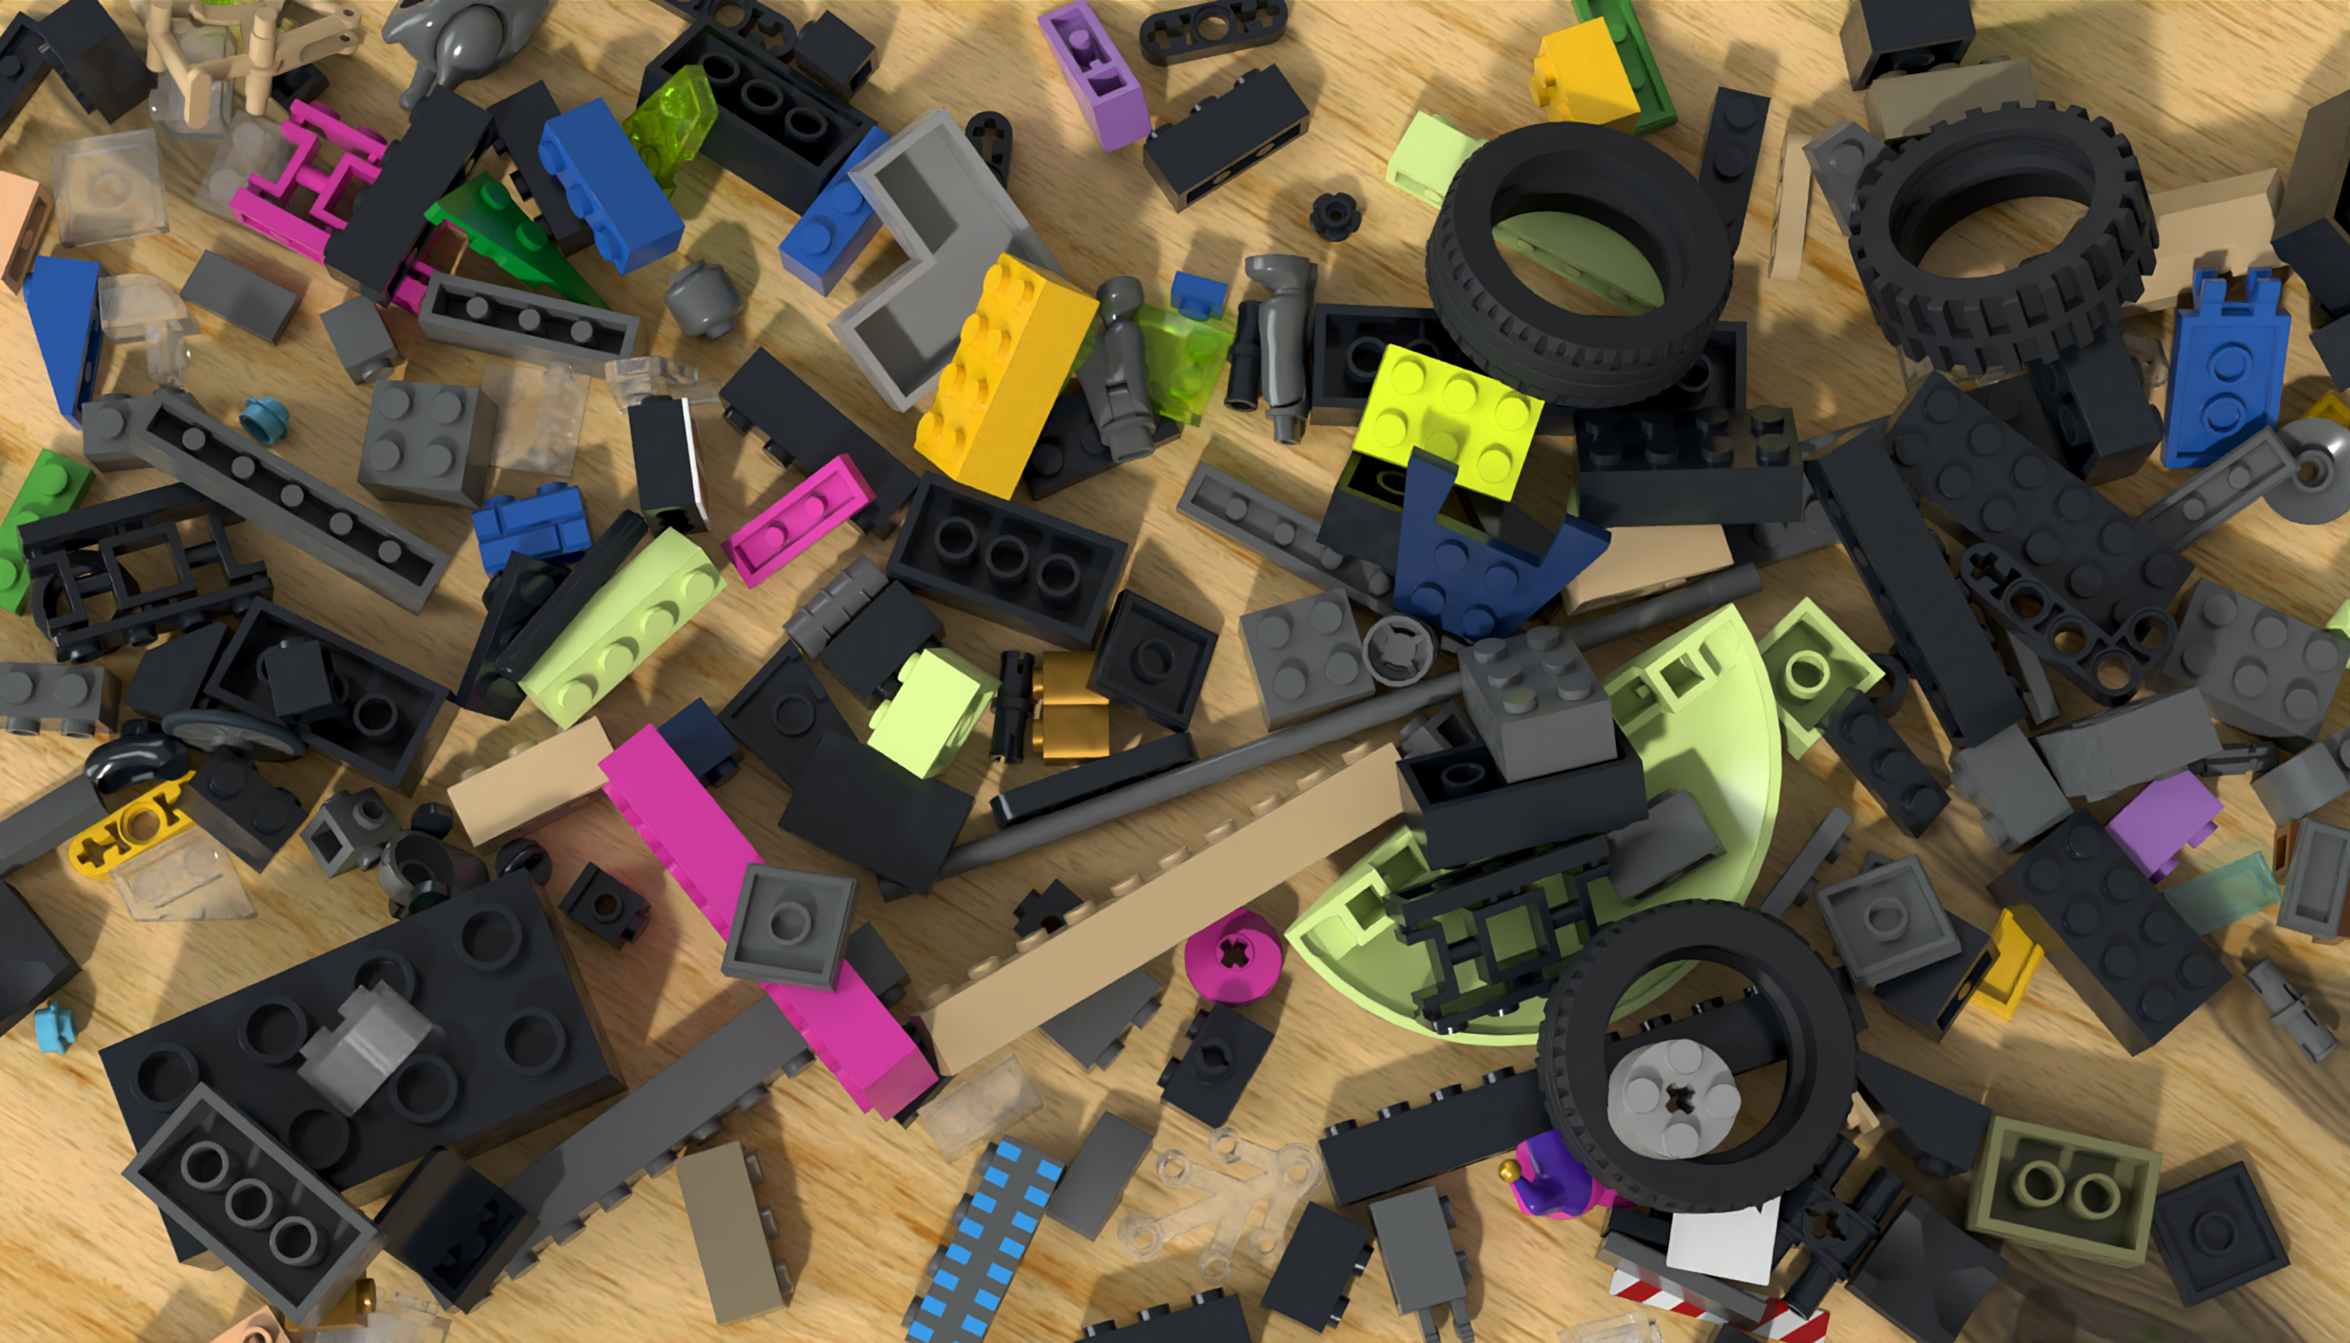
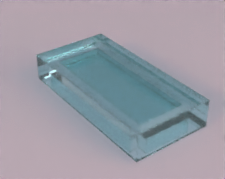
(2225, 894)

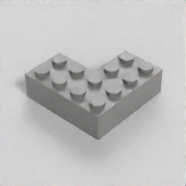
(952, 226)

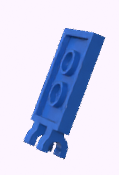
(2224, 369)

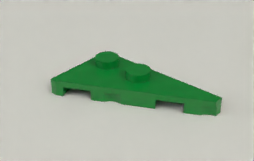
(511, 238)

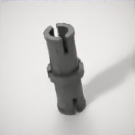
(2290, 1010)

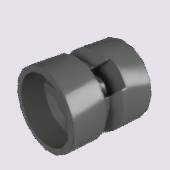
(1400, 649)

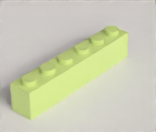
(1557, 240)

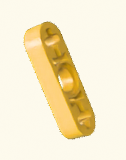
(122, 820)

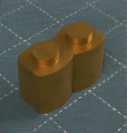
(1074, 718)

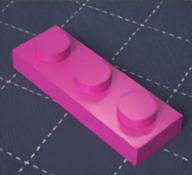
(798, 521)

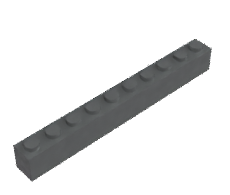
(672, 1111)

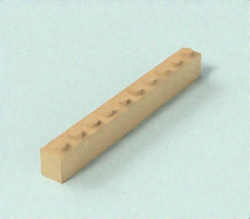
(1160, 910)

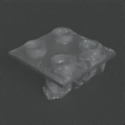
(536, 416)

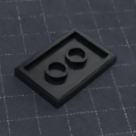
(876, 813)

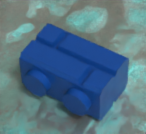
(544, 526)

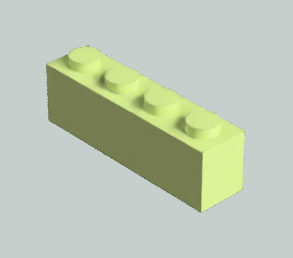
(622, 626)

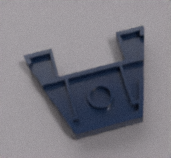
(1469, 577)

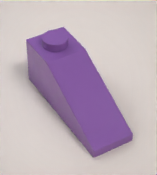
(1097, 76)

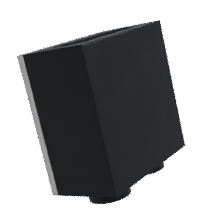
(670, 466)

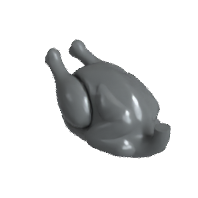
(459, 39)

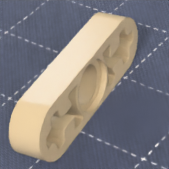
(1790, 209)

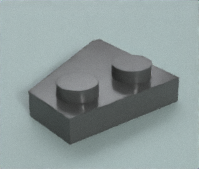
(1843, 163)

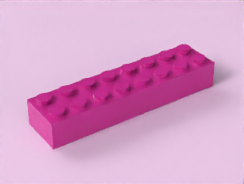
(709, 860)

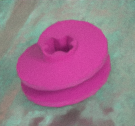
(1236, 985)

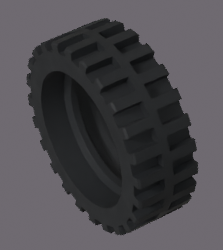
(2028, 308)

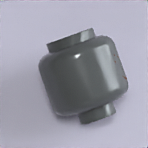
(704, 300)

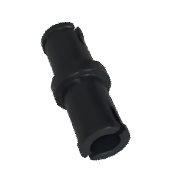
(1245, 360)
(1012, 707)

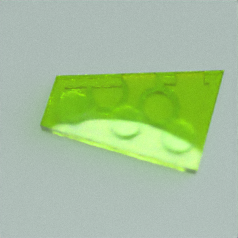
(672, 124)

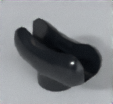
(137, 757)

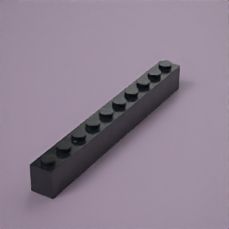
(1510, 1108)

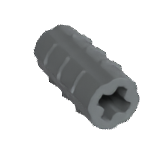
(836, 606)

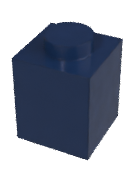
(703, 744)

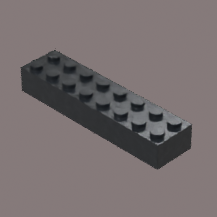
(1354, 338)

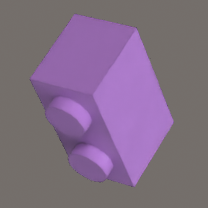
(2162, 821)

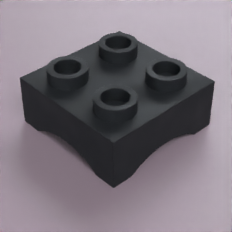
(30, 959)
(1925, 1274)

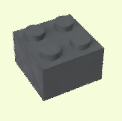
(428, 444)
(1305, 659)

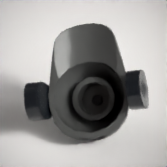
(423, 869)

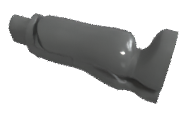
(1285, 338)
(1116, 374)

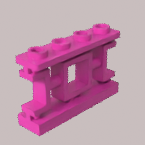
(296, 234)

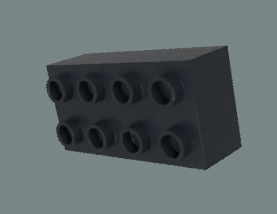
(504, 1057)

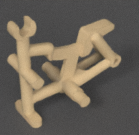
(264, 50)

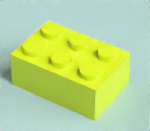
(1449, 415)

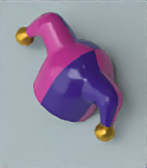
(1552, 1182)

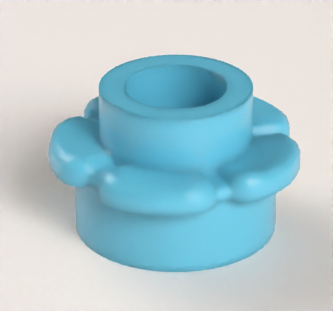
(265, 419)
(55, 1028)

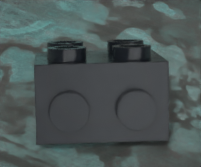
(454, 1227)

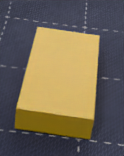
(2011, 973)

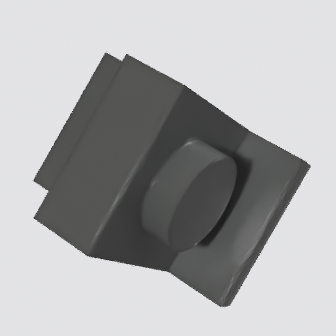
(2307, 780)

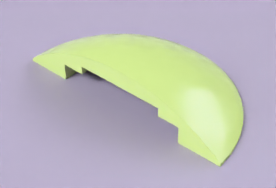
(1699, 722)

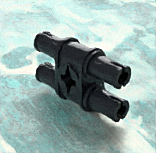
(1849, 1224)

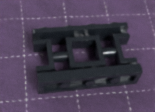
(127, 527)
(1486, 891)

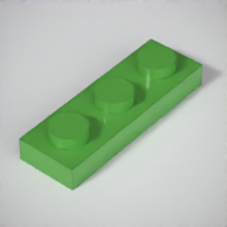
(50, 489)

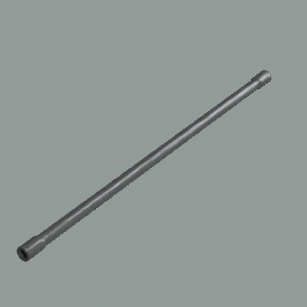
(1710, 592)

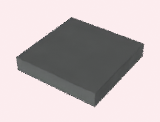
(1887, 922)
(791, 927)

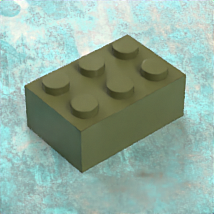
(2063, 1192)

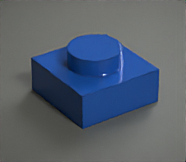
(1198, 297)

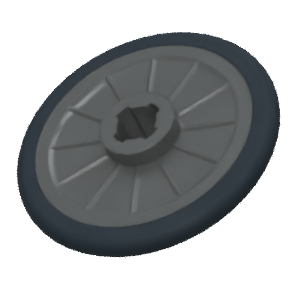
(242, 733)

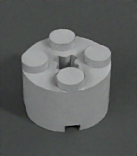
(1704, 1102)

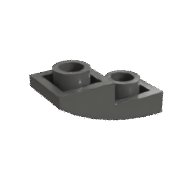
(1099, 1175)

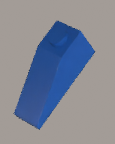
(67, 324)

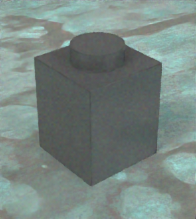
(362, 340)

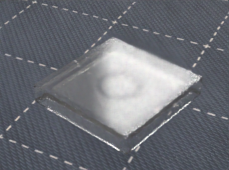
(109, 188)

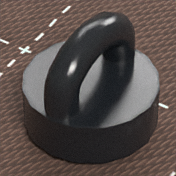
(527, 854)

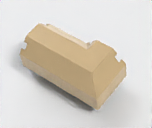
(2209, 226)

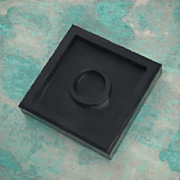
(1152, 661)
(2215, 1235)

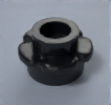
(1331, 229)

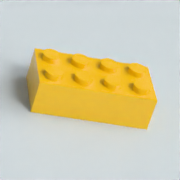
(1005, 375)

